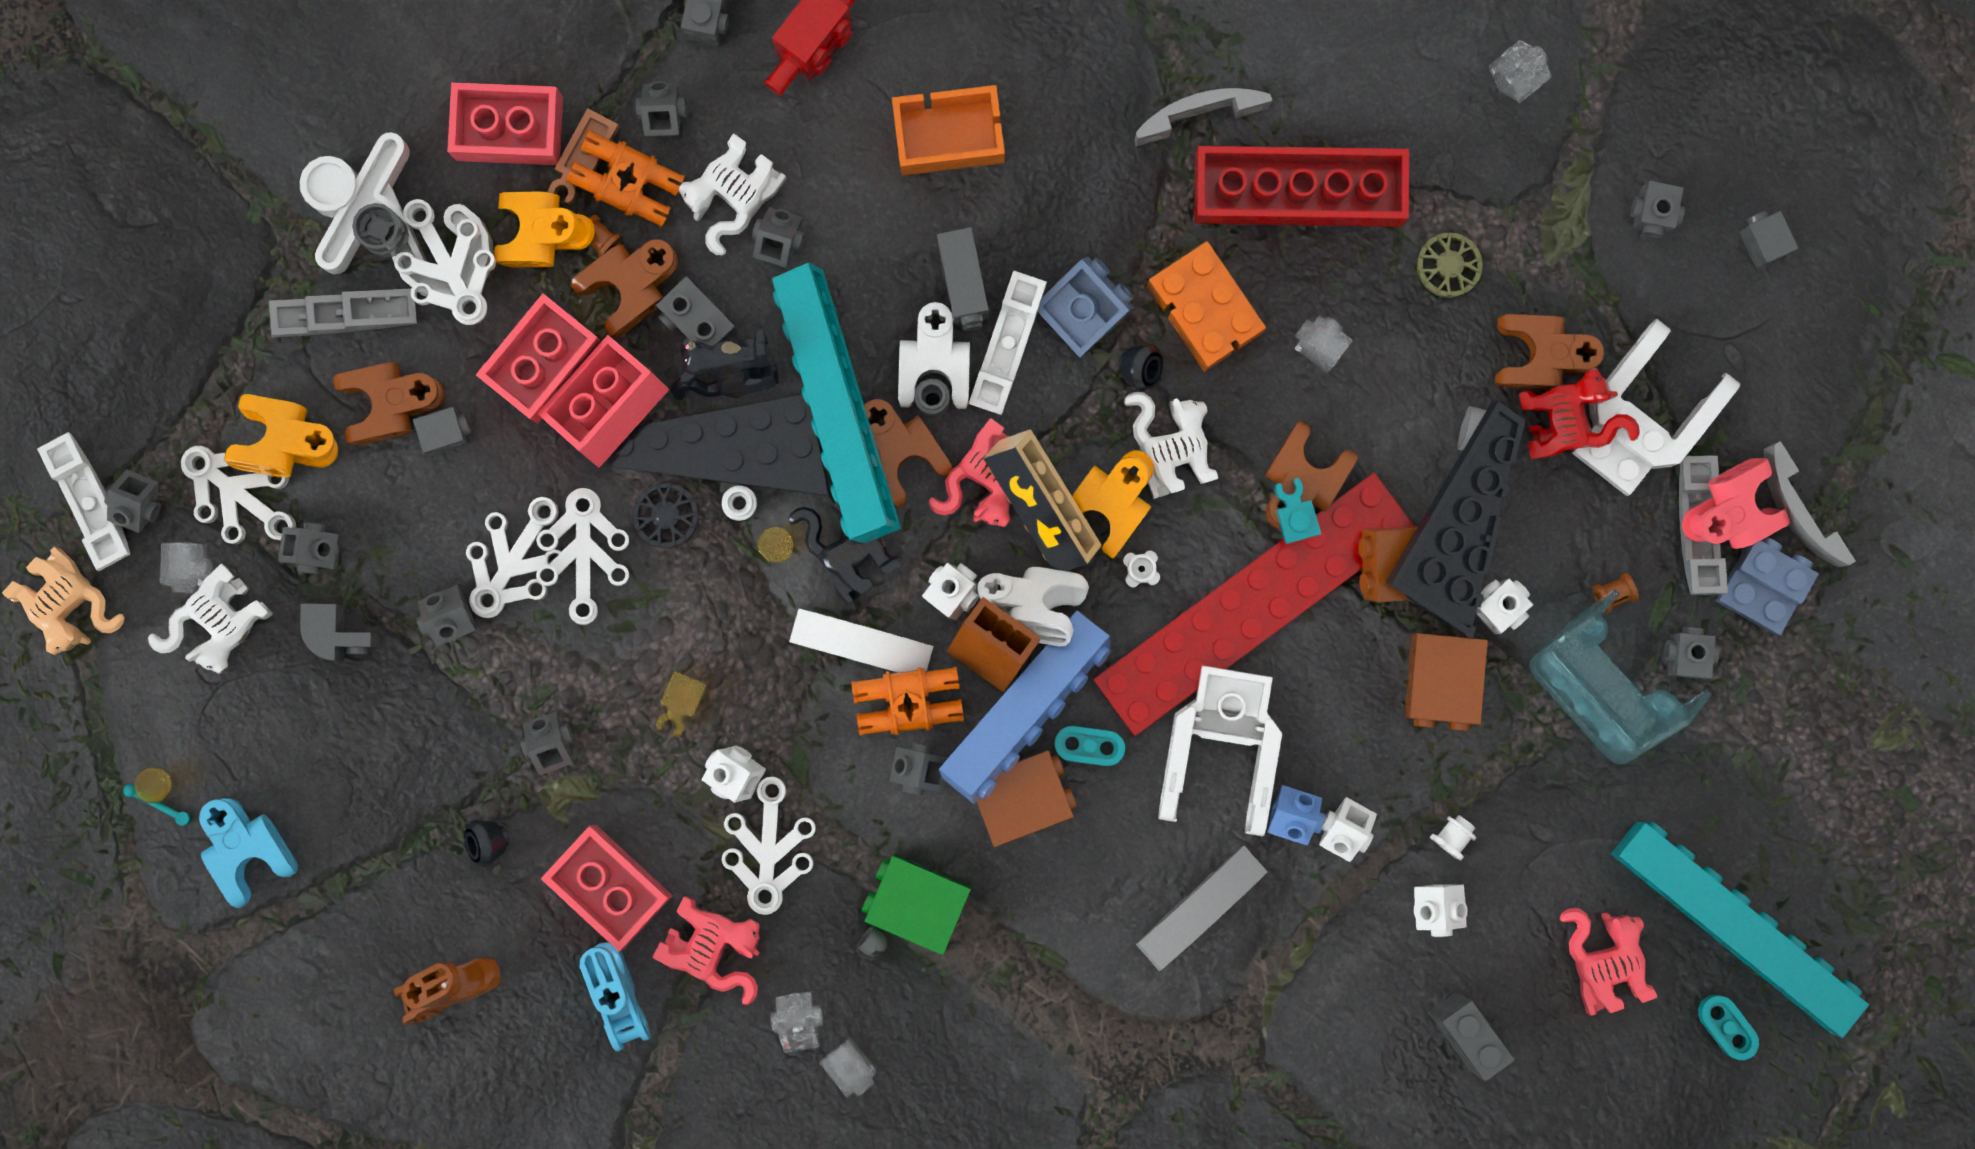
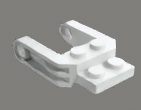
(1628, 461)
(1233, 710)

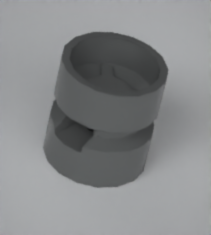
(380, 230)

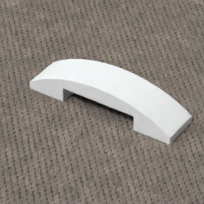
(1008, 342)
(86, 498)
(859, 642)

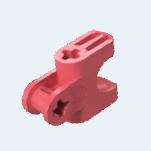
(1733, 509)

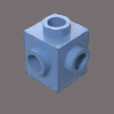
(1296, 815)

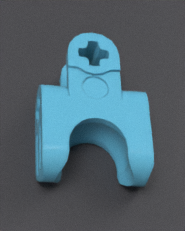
(238, 842)
(607, 972)

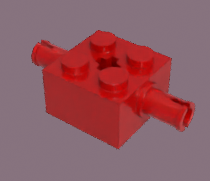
(809, 39)

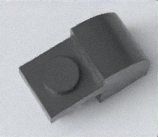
(325, 636)

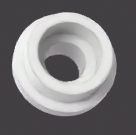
(728, 500)

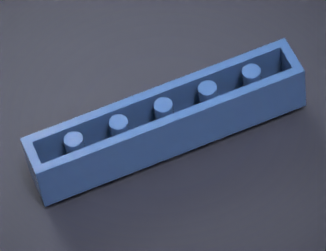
(1024, 709)

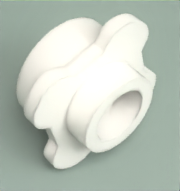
(1147, 560)

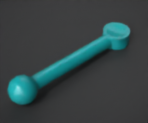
(181, 818)

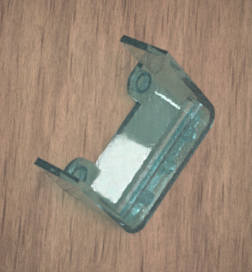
(1601, 695)

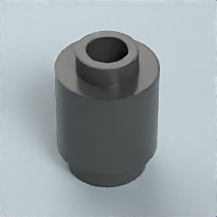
(932, 387)

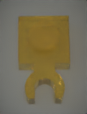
(682, 698)

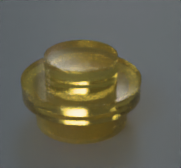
(775, 544)
(153, 785)

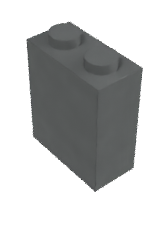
(963, 279)
(1471, 1036)

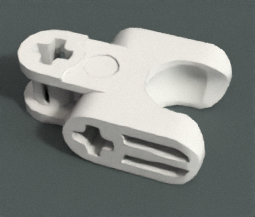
(934, 354)
(1033, 597)

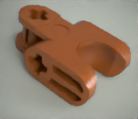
(634, 276)
(1550, 352)
(392, 400)
(902, 442)
(1318, 484)
(446, 985)

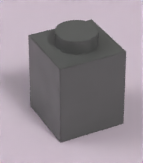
(1768, 238)
(442, 431)

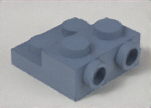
(1085, 305)
(1768, 585)

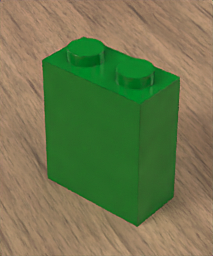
(916, 903)

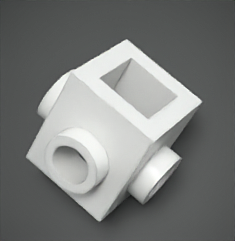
(941, 587)
(1492, 609)
(733, 773)
(1347, 836)
(1440, 908)

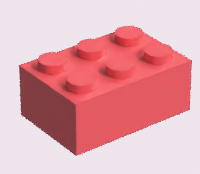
(505, 123)
(538, 357)
(603, 401)
(606, 887)

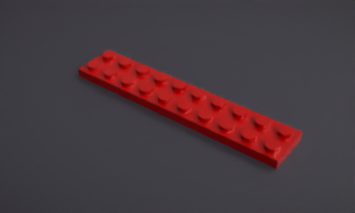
(1246, 608)

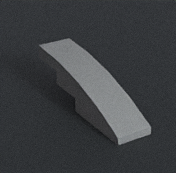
(342, 312)
(1201, 908)

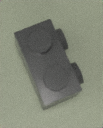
(705, 20)
(694, 315)

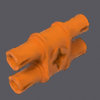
(642, 170)
(898, 716)

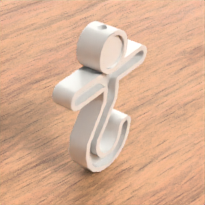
(340, 193)

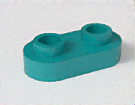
(1089, 746)
(1728, 1025)

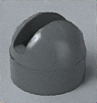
(872, 942)

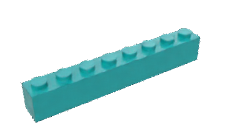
(835, 404)
(1740, 929)

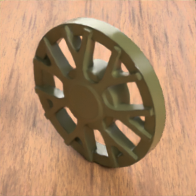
(1449, 265)

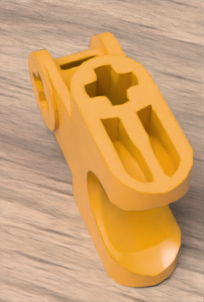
(541, 230)
(286, 439)
(1117, 497)

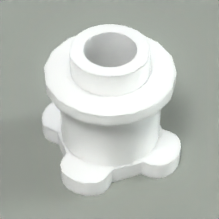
(1455, 836)

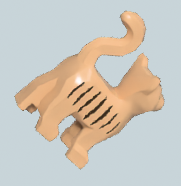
(58, 598)

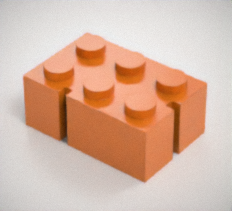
(951, 133)
(1207, 306)

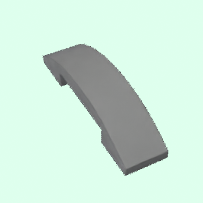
(1242, 101)
(1828, 546)
(1702, 560)

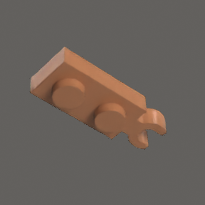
(572, 152)

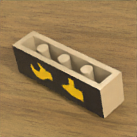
(1042, 501)

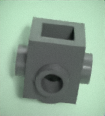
(661, 108)
(1657, 209)
(777, 236)
(132, 501)
(308, 548)
(445, 616)
(1695, 664)
(547, 743)
(917, 769)

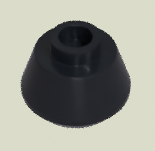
(1141, 366)
(485, 841)

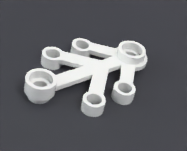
(448, 268)
(231, 490)
(582, 549)
(510, 562)
(767, 851)

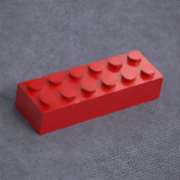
(1301, 186)

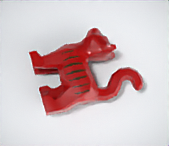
(1568, 417)

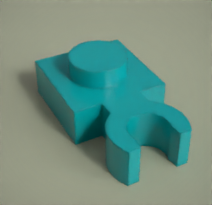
(1297, 518)

